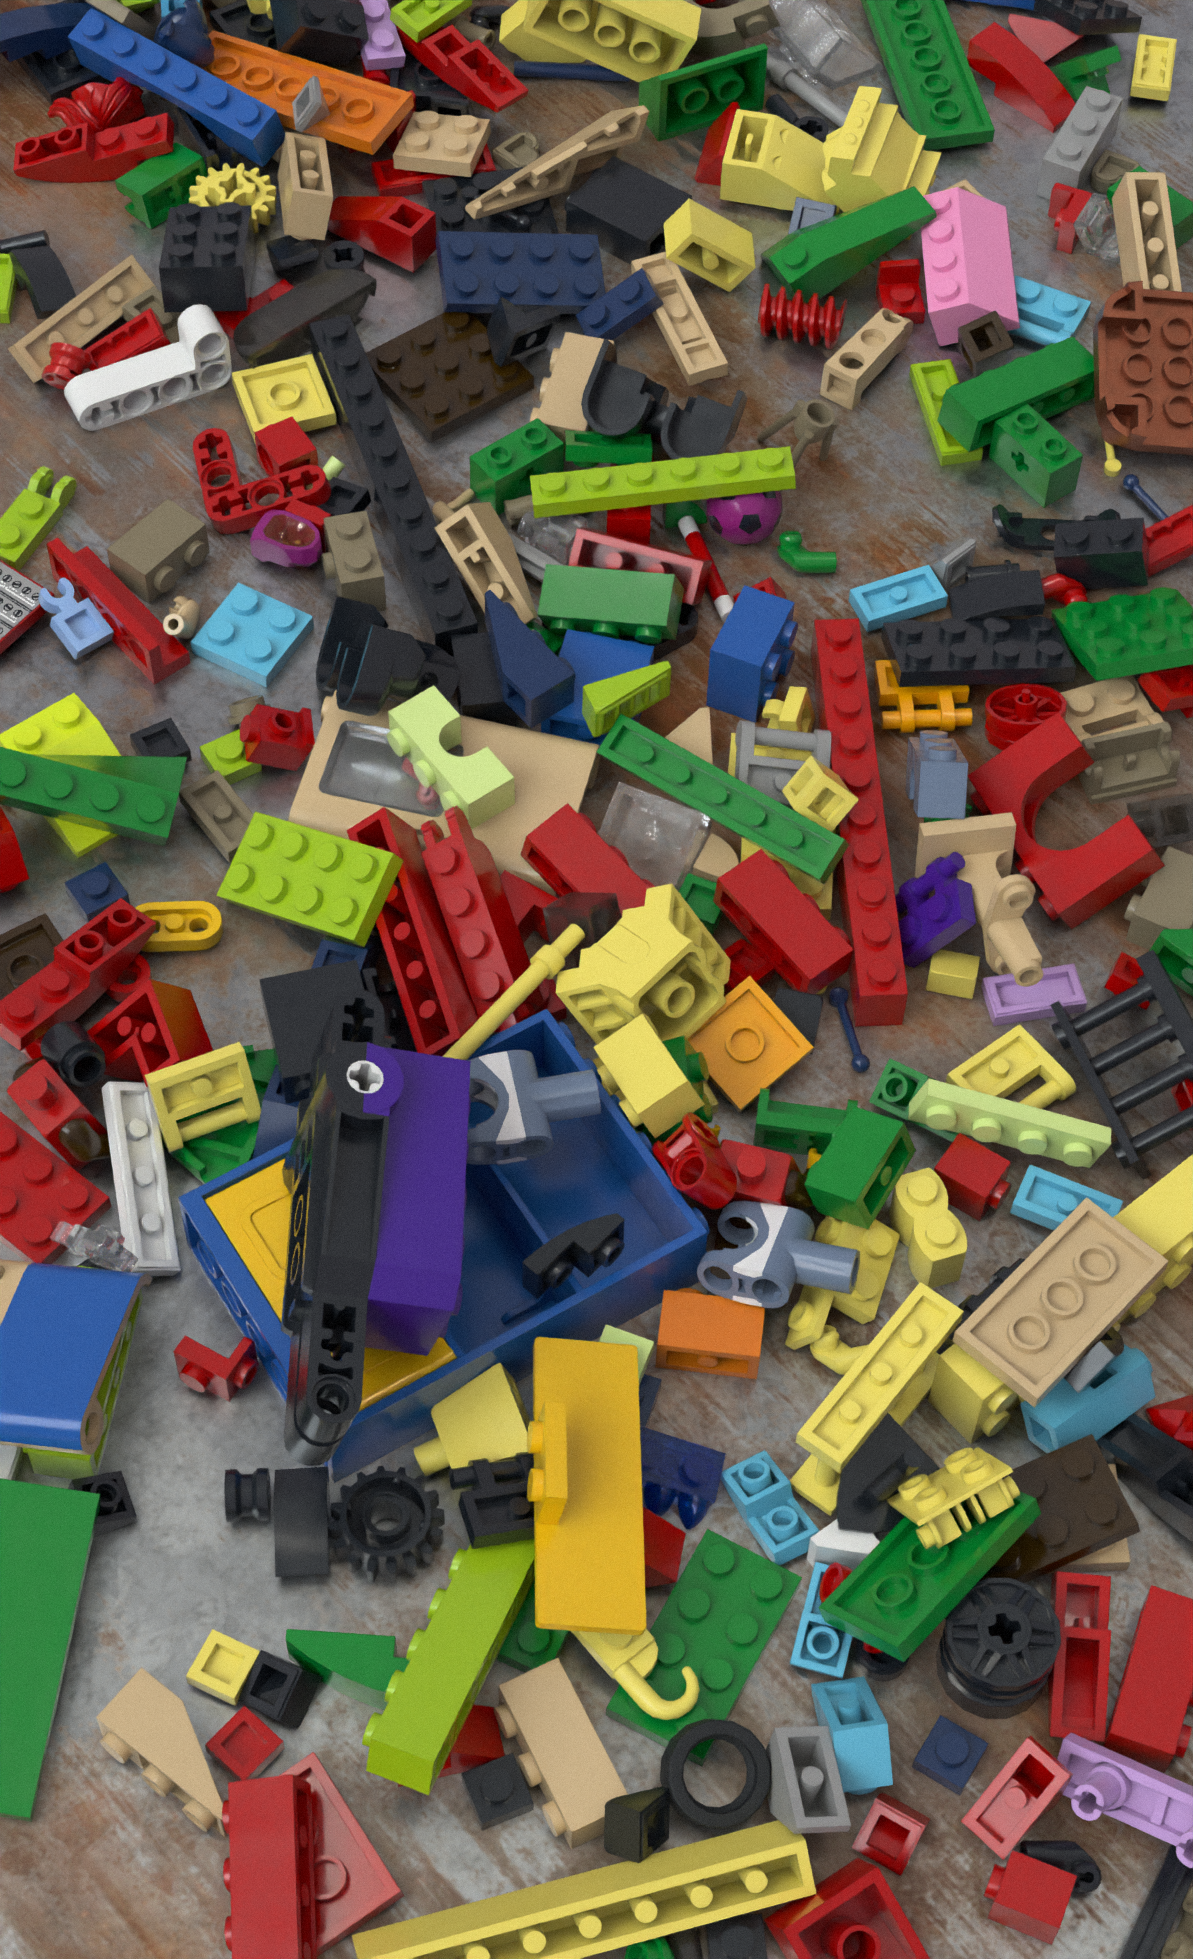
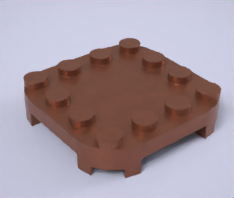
(1145, 369)

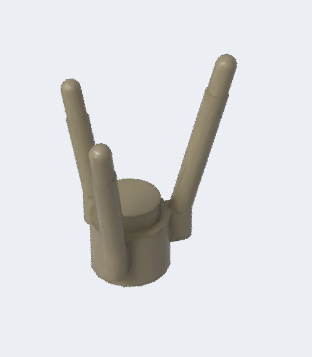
(813, 423)

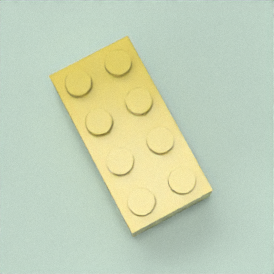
(621, 35)

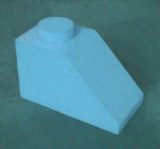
(856, 1733)

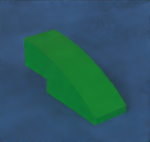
(348, 1662)

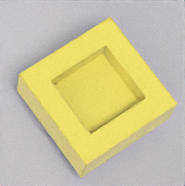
(222, 1667)

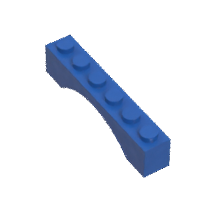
(225, 110)

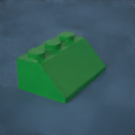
(702, 92)

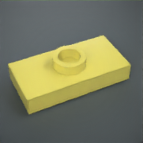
(1153, 67)

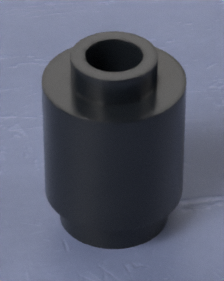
(73, 1054)

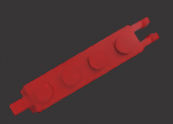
(477, 915)

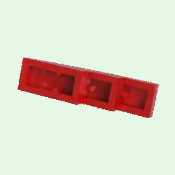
(467, 67)

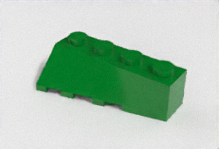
(97, 791)

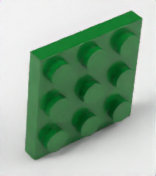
(1129, 633)

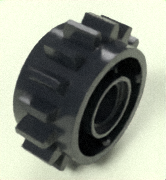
(391, 1551)

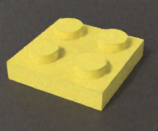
(283, 391)

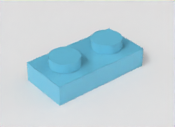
(898, 598)
(1052, 1198)

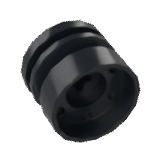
(982, 1671)

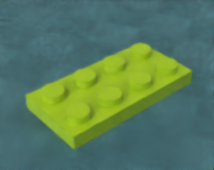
(310, 878)

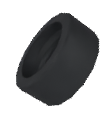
(757, 1776)

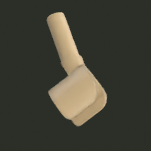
(443, 511)

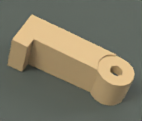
(864, 357)

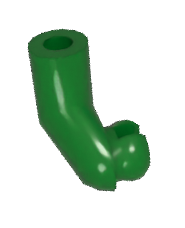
(802, 559)

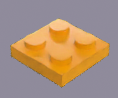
(748, 1044)

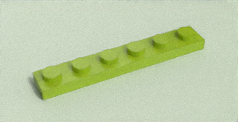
(662, 482)

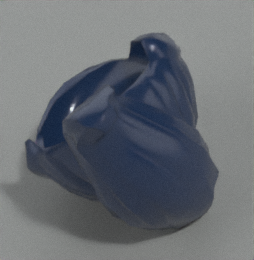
(186, 34)

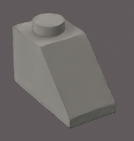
(806, 1781)

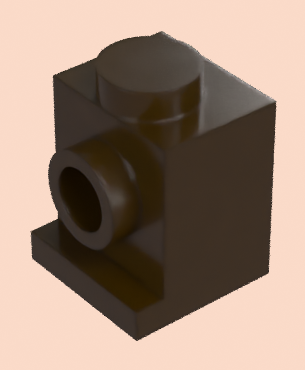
(984, 343)

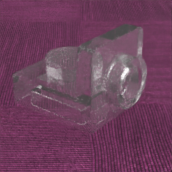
(1097, 228)

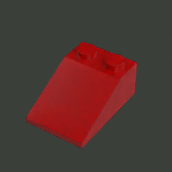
(847, 1919)

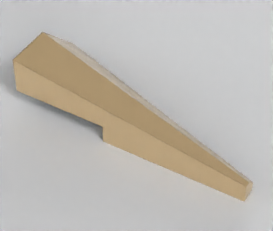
(556, 168)

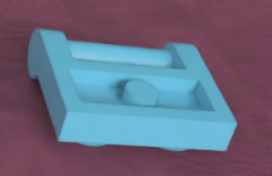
(1048, 313)

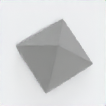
(309, 105)

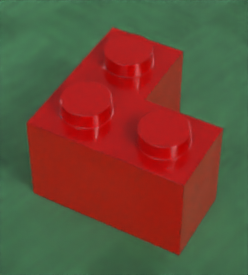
(151, 1031)

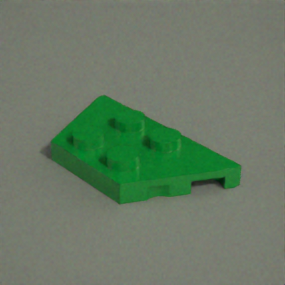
(235, 1144)

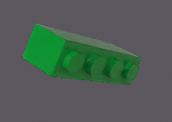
(1046, 380)

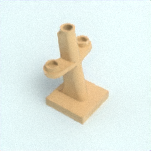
(997, 896)

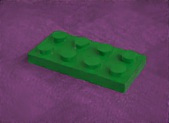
(908, 1589)
(716, 1625)

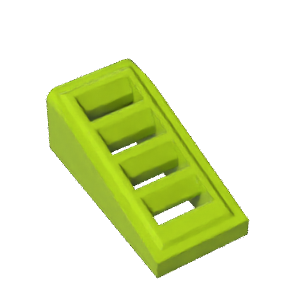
(625, 695)

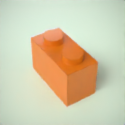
(709, 1334)

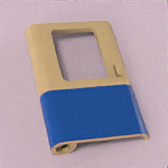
(56, 1350)

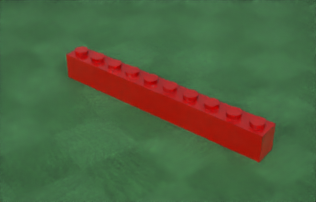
(865, 868)

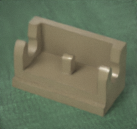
(1130, 763)

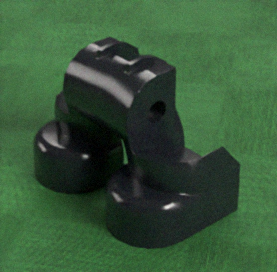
(628, 402)
(377, 663)

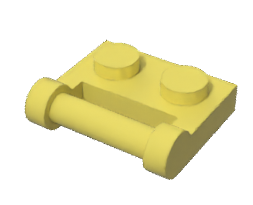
(1009, 1065)
(200, 1086)

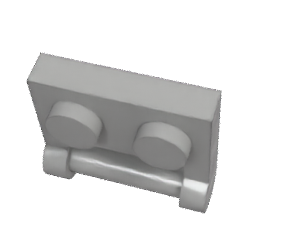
(770, 773)

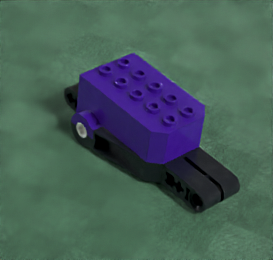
(370, 1216)

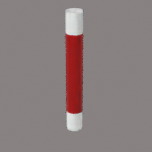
(714, 582)

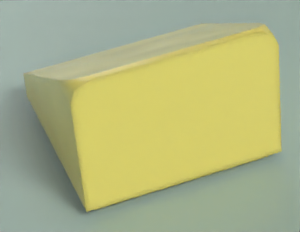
(953, 973)

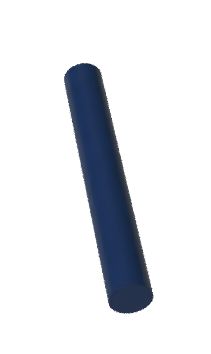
(566, 71)

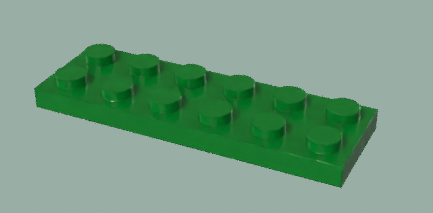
(929, 72)

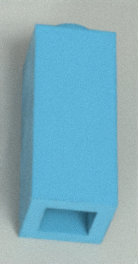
(1108, 1401)

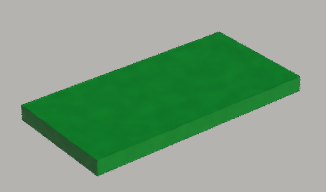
(42, 1575)

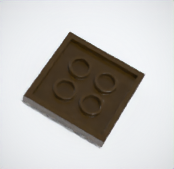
(446, 374)

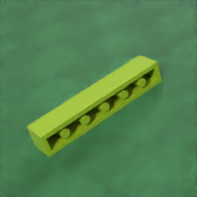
(448, 1663)

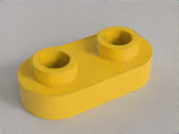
(178, 921)

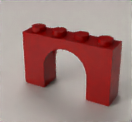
(1072, 880)

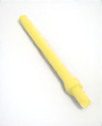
(544, 965)

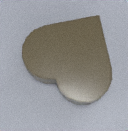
(517, 151)
(1110, 169)

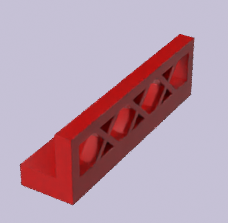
(134, 626)

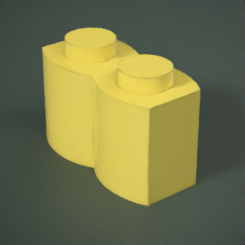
(928, 1228)

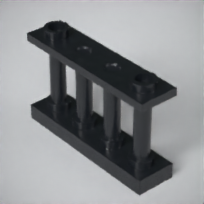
(1172, 1025)

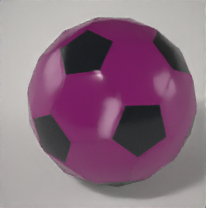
(745, 517)

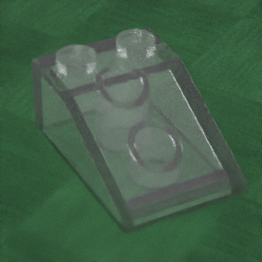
(655, 834)

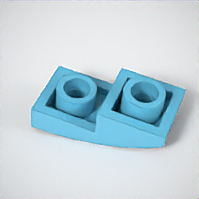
(768, 1507)
(817, 1643)

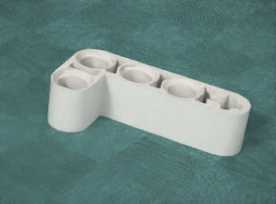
(157, 377)

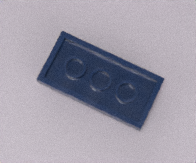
(520, 267)

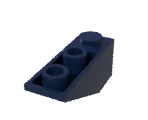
(528, 672)

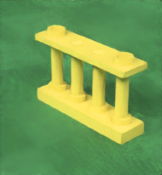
(886, 1378)

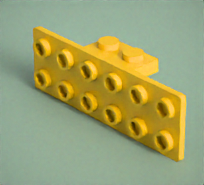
(587, 1487)

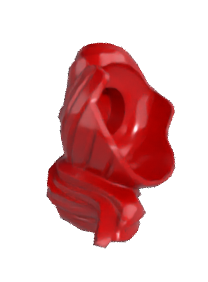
(100, 105)

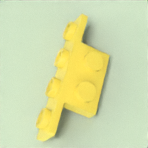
(876, 1255)

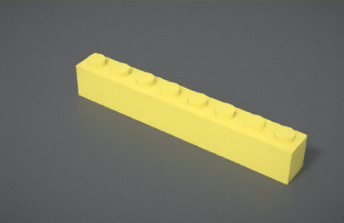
(611, 1903)

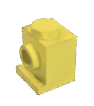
(819, 794)

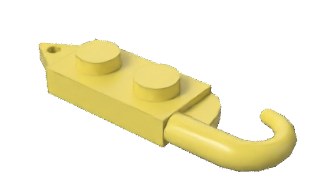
(630, 1662)

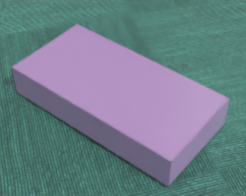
(1014, 1003)

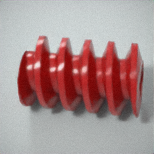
(801, 317)

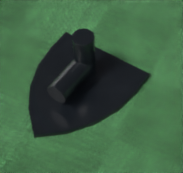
(874, 1476)

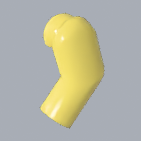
(834, 1352)

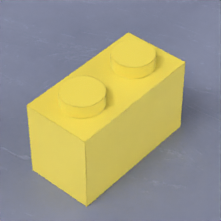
(709, 245)
(647, 1076)

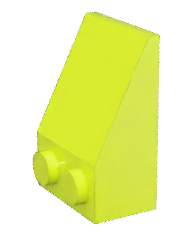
(64, 730)

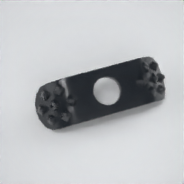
(1026, 532)

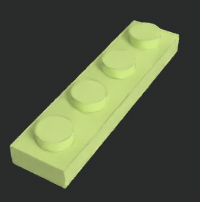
(1009, 1123)

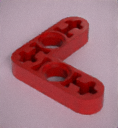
(235, 495)

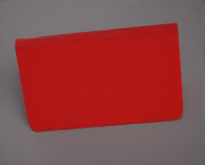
(714, 148)

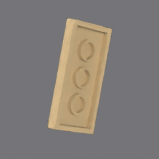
(1060, 1302)

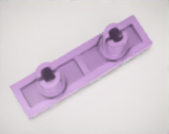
(1129, 1793)

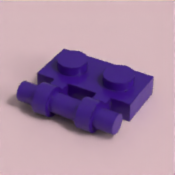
(937, 919)

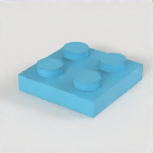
(252, 634)

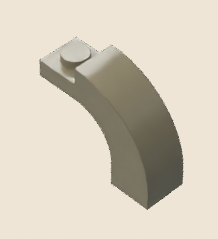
(725, 28)

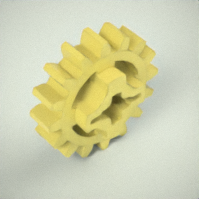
(237, 187)

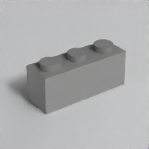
(1080, 141)

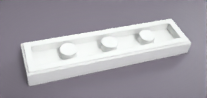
(140, 1178)

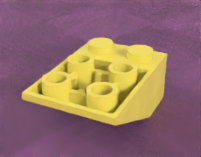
(771, 163)

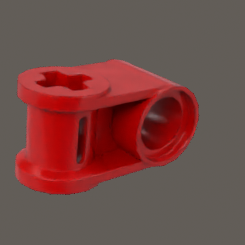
(697, 1163)

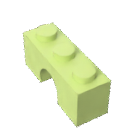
(424, 733)

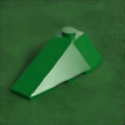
(842, 245)

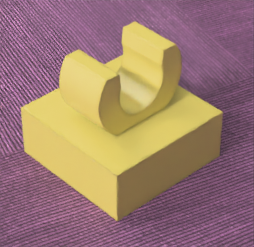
(793, 714)

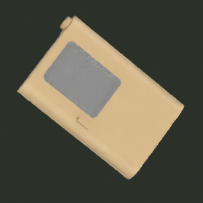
(359, 773)

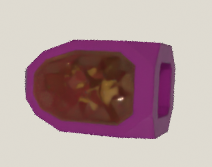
(286, 540)

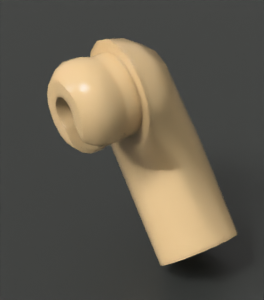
(182, 618)

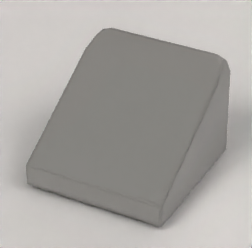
(952, 565)

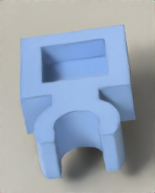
(75, 624)

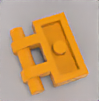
(905, 698)

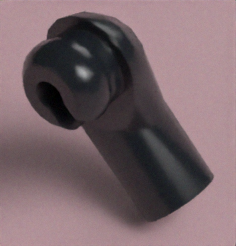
(487, 14)
(778, 106)
(1067, 1857)

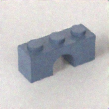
(936, 776)

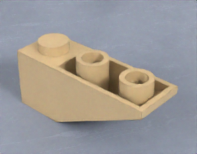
(157, 1735)

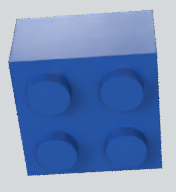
(751, 654)

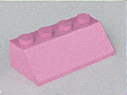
(967, 263)

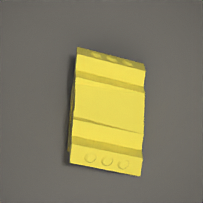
(875, 154)
(652, 965)

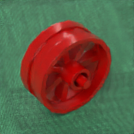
(1018, 710)

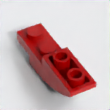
(84, 156)
(78, 976)

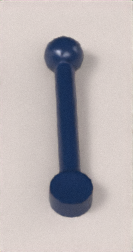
(1131, 483)
(838, 998)

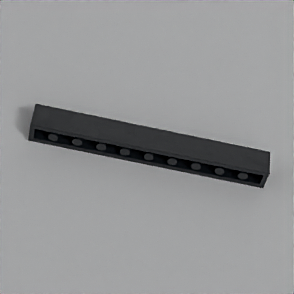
(392, 483)

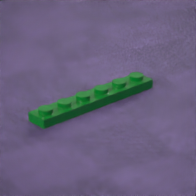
(723, 798)

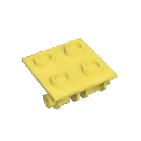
(965, 1473)

